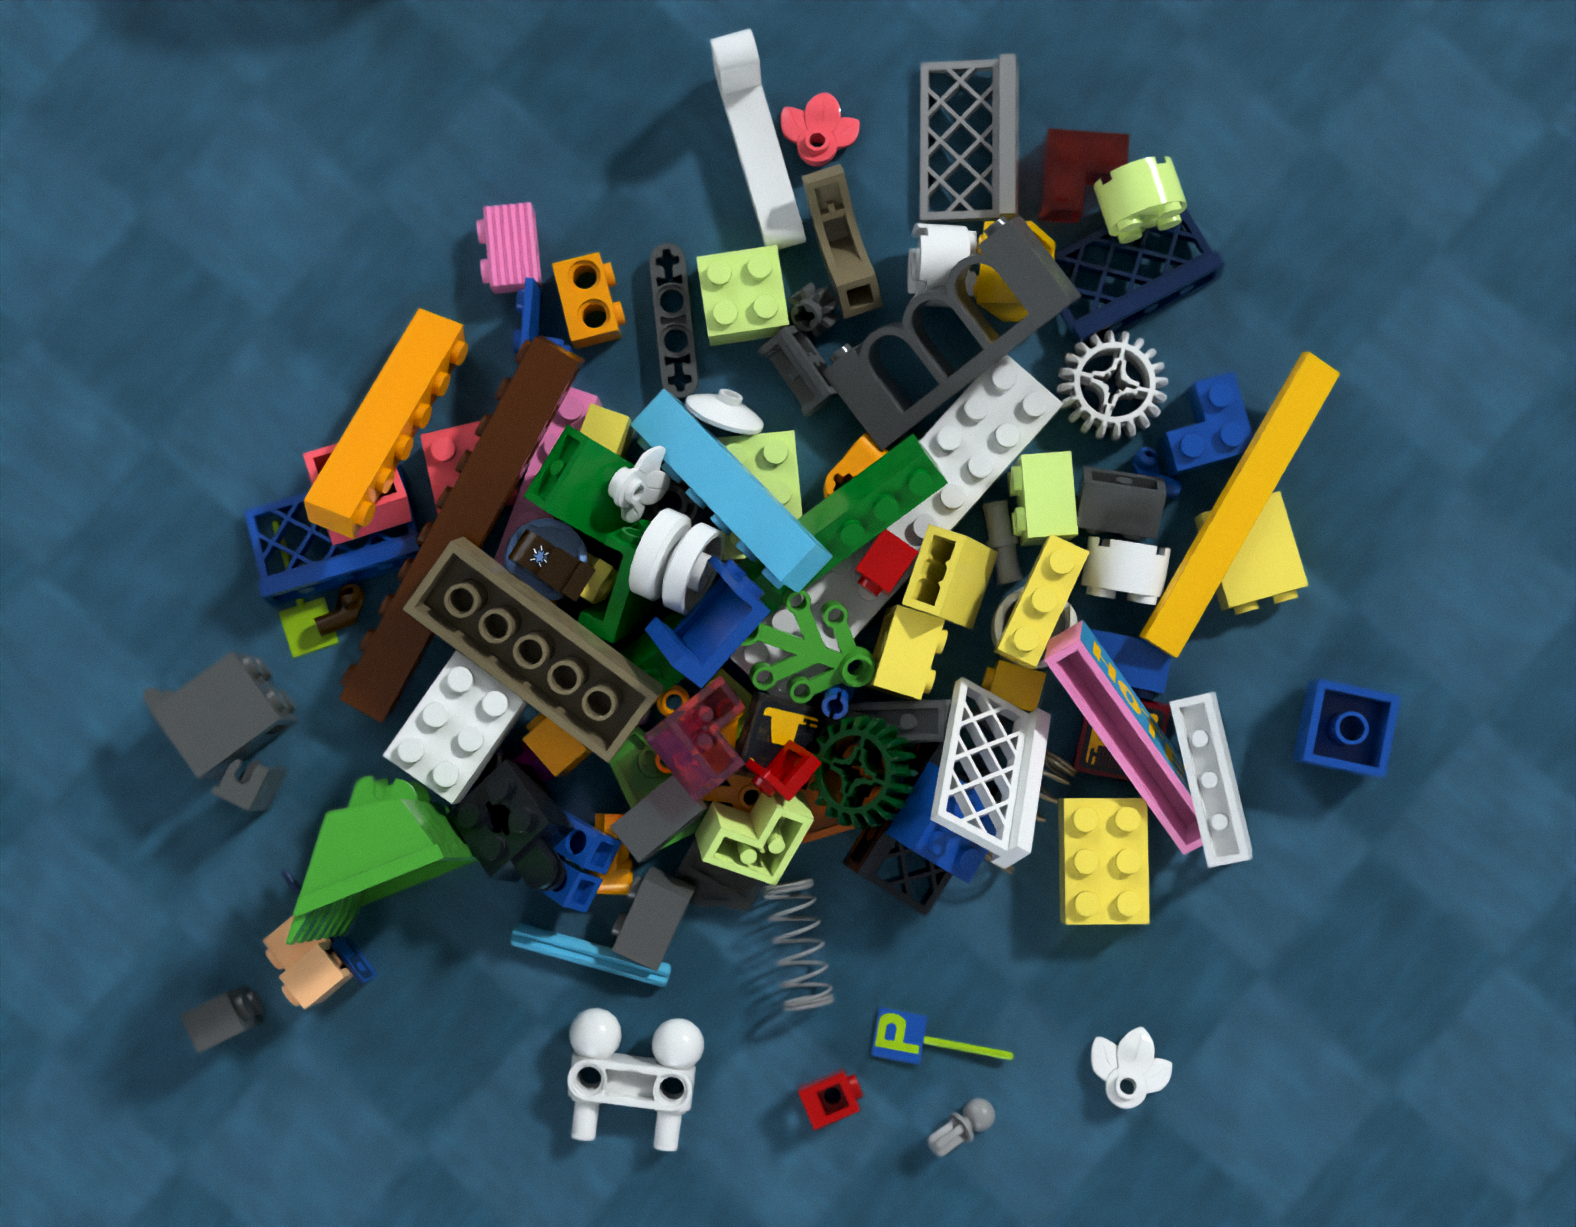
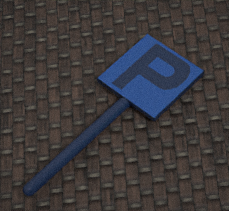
(343, 947)

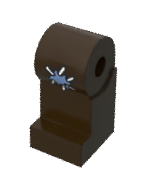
(551, 565)

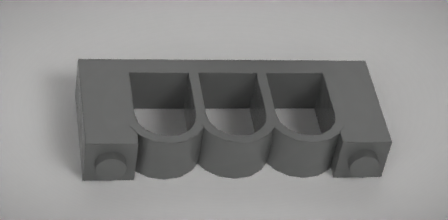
(1030, 275)

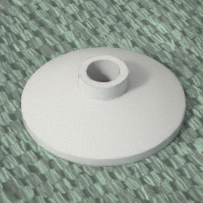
(725, 412)

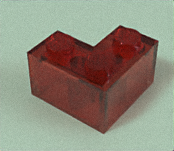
(1070, 163)

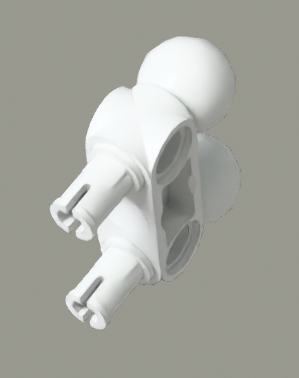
(632, 1078)

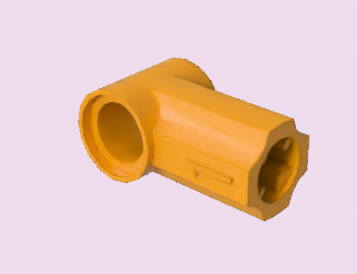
(620, 873)

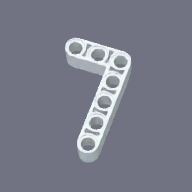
(766, 176)

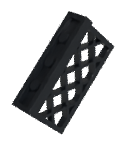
(875, 845)

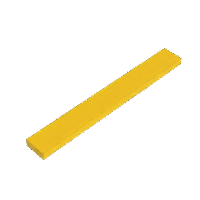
(1239, 504)

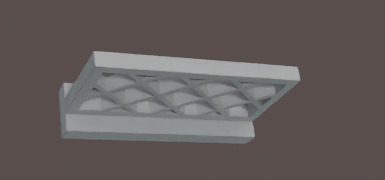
(1004, 139)

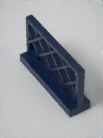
(1152, 294)

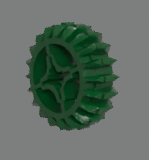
(875, 742)

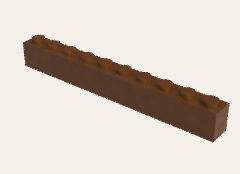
(467, 510)

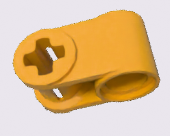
(857, 458)

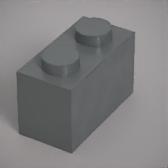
(1120, 503)
(653, 917)
(223, 1018)

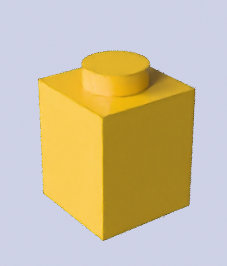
(1015, 684)

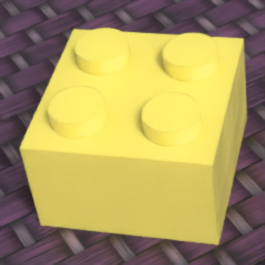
(906, 652)

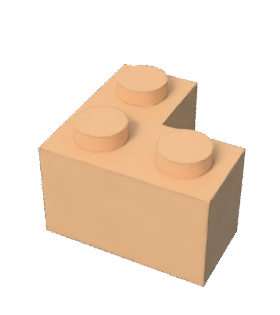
(310, 967)

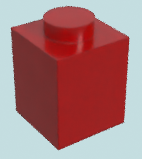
(884, 564)

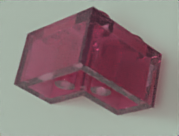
(692, 741)

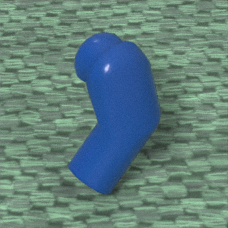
(1145, 463)

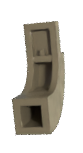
(840, 241)

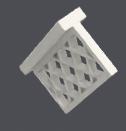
(1211, 779)
(1017, 782)

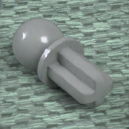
(976, 1116)

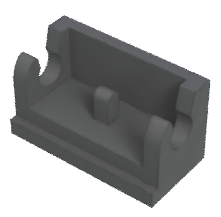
(800, 368)
(256, 787)
(658, 819)

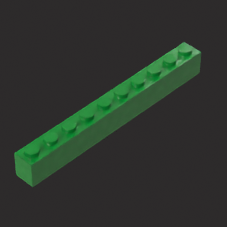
(839, 523)

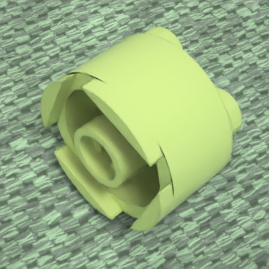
(1141, 198)

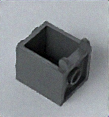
(223, 713)

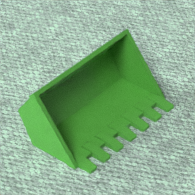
(373, 850)

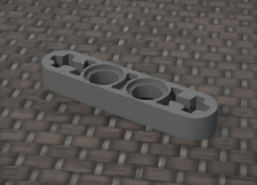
(671, 322)

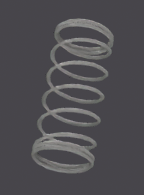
(809, 1001)

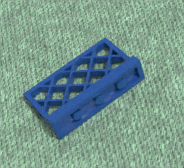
(334, 569)

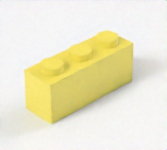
(1041, 602)

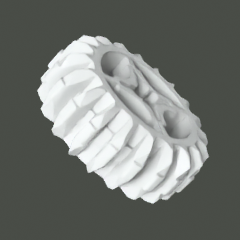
(1130, 389)

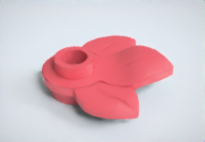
(819, 124)

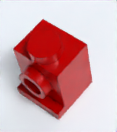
(819, 1109)

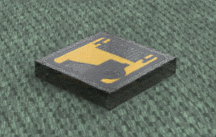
(774, 722)

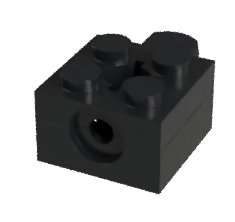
(531, 824)

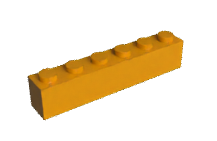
(386, 424)

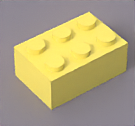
(1103, 861)

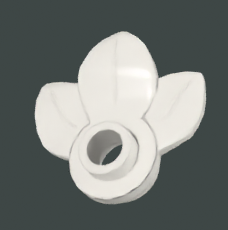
(640, 485)
(1129, 1061)

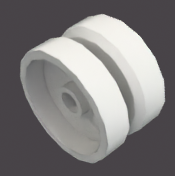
(674, 561)

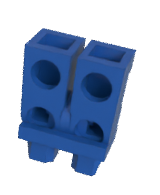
(591, 851)

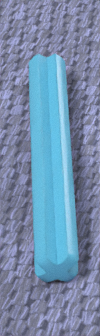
(586, 954)

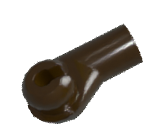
(345, 612)

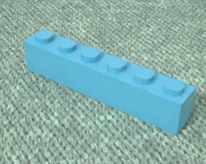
(731, 492)

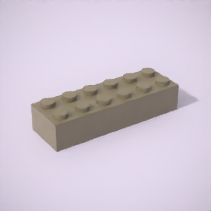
(533, 648)

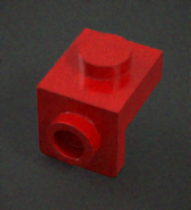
(786, 772)

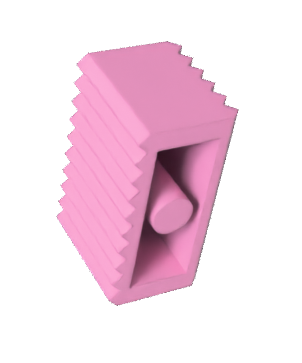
(510, 246)

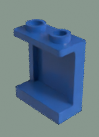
(713, 625)

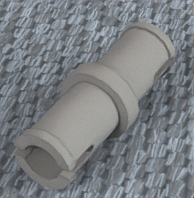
(1003, 541)

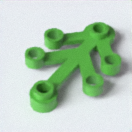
(811, 651)

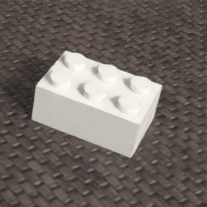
(456, 729)

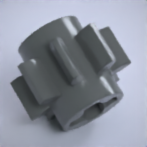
(813, 309)

